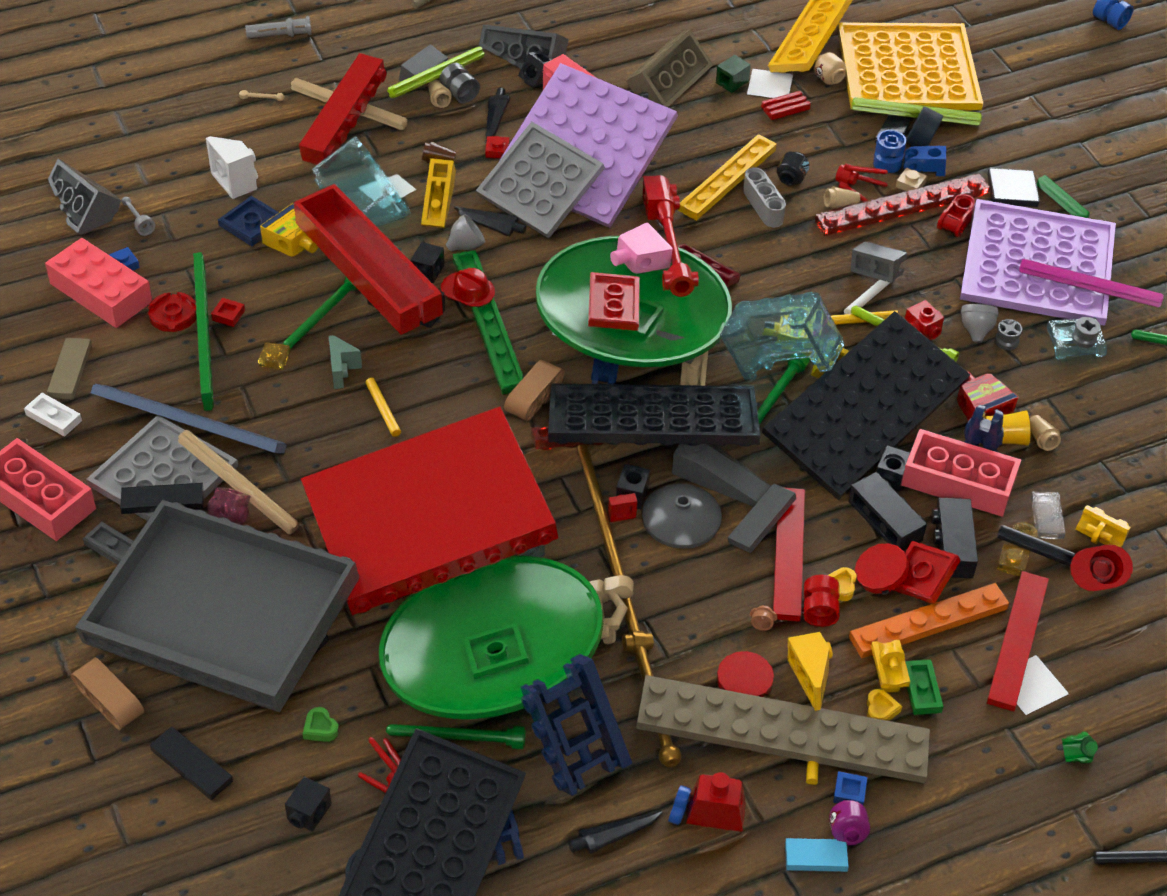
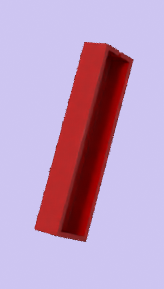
(368, 259)

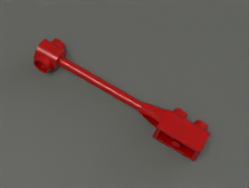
(660, 204)

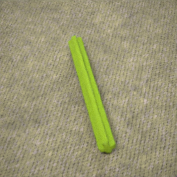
(433, 73)
(913, 111)

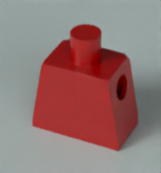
(717, 802)

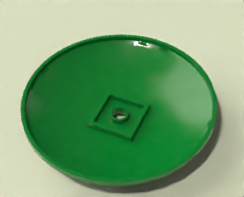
(698, 317)
(444, 636)

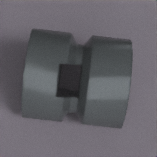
(460, 82)

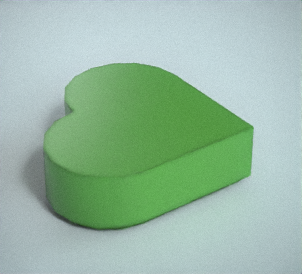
(320, 726)

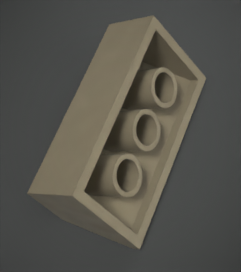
(671, 69)

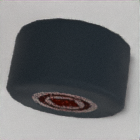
(924, 128)

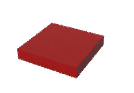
(928, 572)

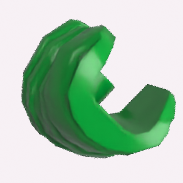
(1079, 748)

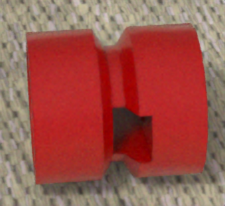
(821, 600)

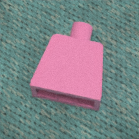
(642, 250)

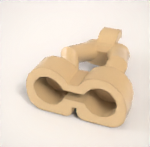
(613, 589)

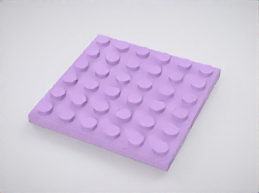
(608, 126)
(1009, 233)

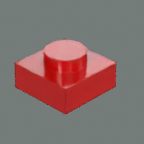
(496, 146)
(228, 312)
(622, 507)

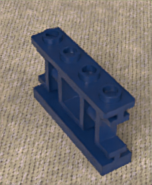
(597, 718)

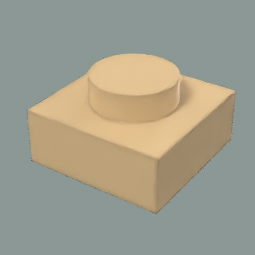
(911, 180)

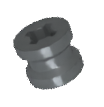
(1086, 332)
(1008, 334)

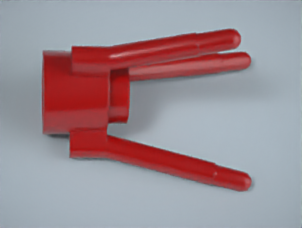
(847, 176)
(386, 759)

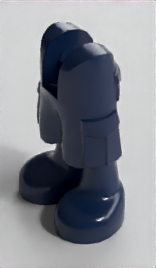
(985, 431)

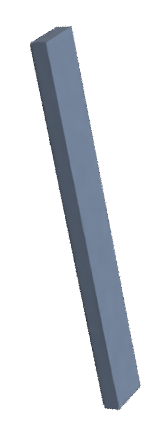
(189, 418)

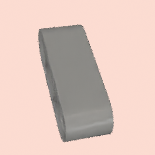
(764, 197)

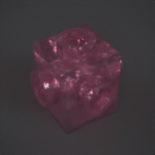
(229, 504)

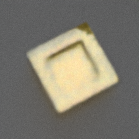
(274, 356)
(1013, 560)

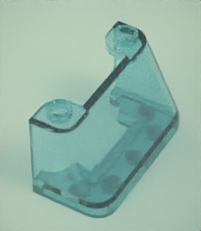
(363, 182)

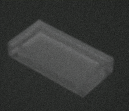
(1048, 515)

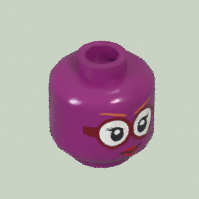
(849, 822)

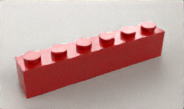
(343, 109)

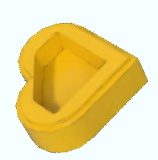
(847, 580)
(882, 705)

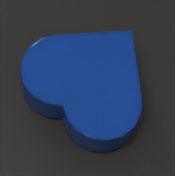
(680, 805)

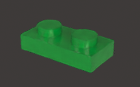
(923, 688)

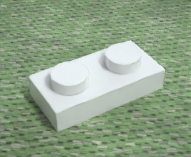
(53, 414)

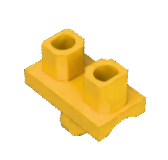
(1102, 527)
(890, 665)

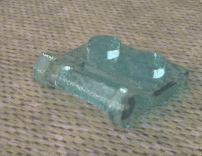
(1061, 334)

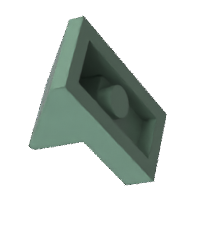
(342, 358)

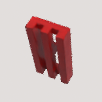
(785, 105)

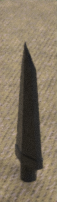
(496, 108)
(499, 222)
(603, 835)

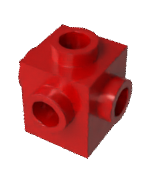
(925, 319)

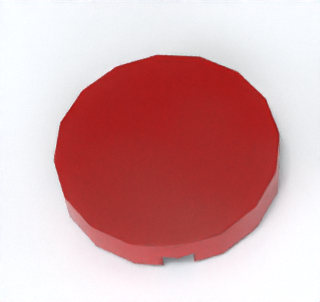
(172, 312)
(882, 568)
(745, 674)

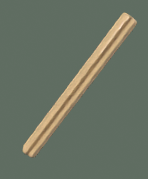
(371, 112)
(238, 481)

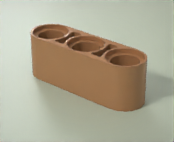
(533, 390)
(107, 693)

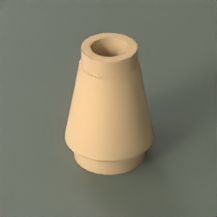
(439, 93)
(839, 198)
(1045, 434)

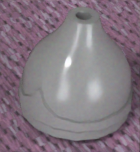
(465, 235)
(978, 320)

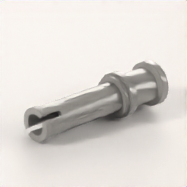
(252, 30)

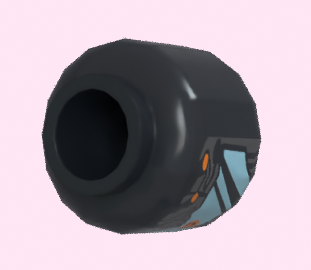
(792, 168)

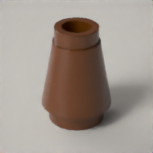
(437, 151)

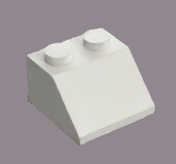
(232, 165)

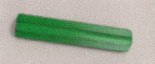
(1062, 197)

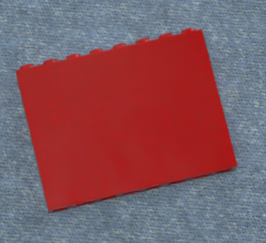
(430, 508)

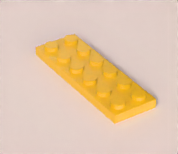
(808, 35)

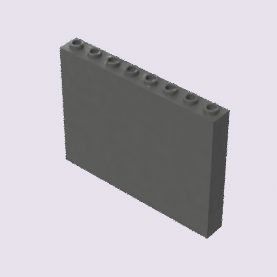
(219, 604)

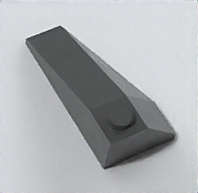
(515, 43)
(82, 199)

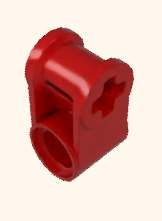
(957, 215)

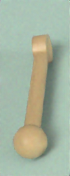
(244, 94)

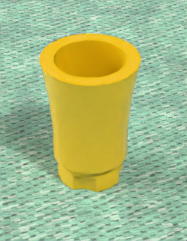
(1016, 428)

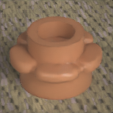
(763, 618)

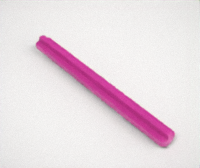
(1091, 283)

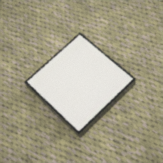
(1013, 187)

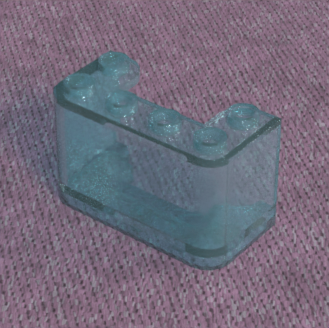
(781, 331)

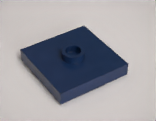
(246, 219)

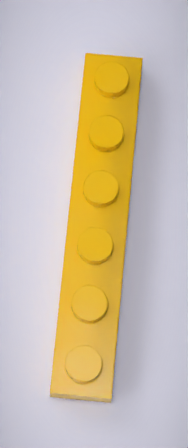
(726, 177)

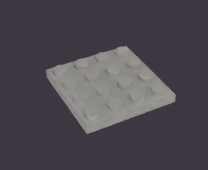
(540, 179)
(154, 459)

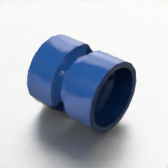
(1114, 12)
(889, 150)

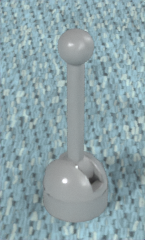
(141, 220)

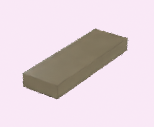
(69, 368)

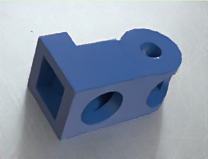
(926, 159)

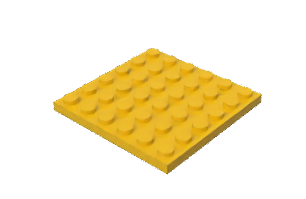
(910, 64)

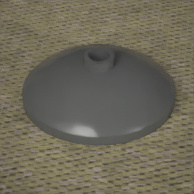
(681, 516)

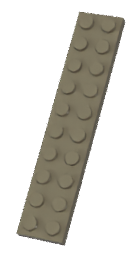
(784, 729)

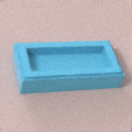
(816, 855)

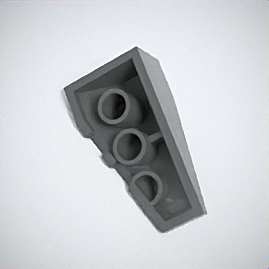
(718, 471)

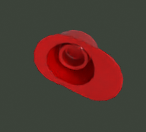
(468, 287)
(1101, 567)

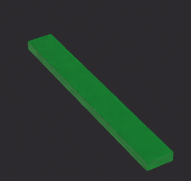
(203, 332)
(493, 332)

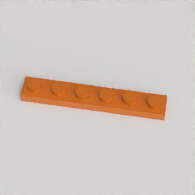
(931, 619)

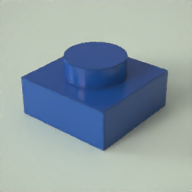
(126, 257)
(850, 788)

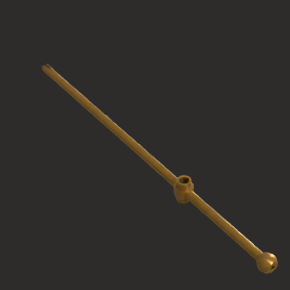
(637, 640)

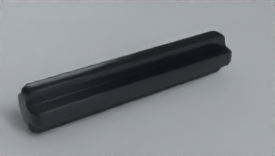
(1035, 545)

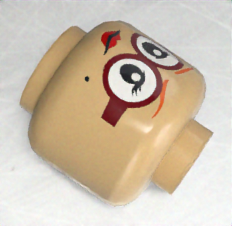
(830, 68)

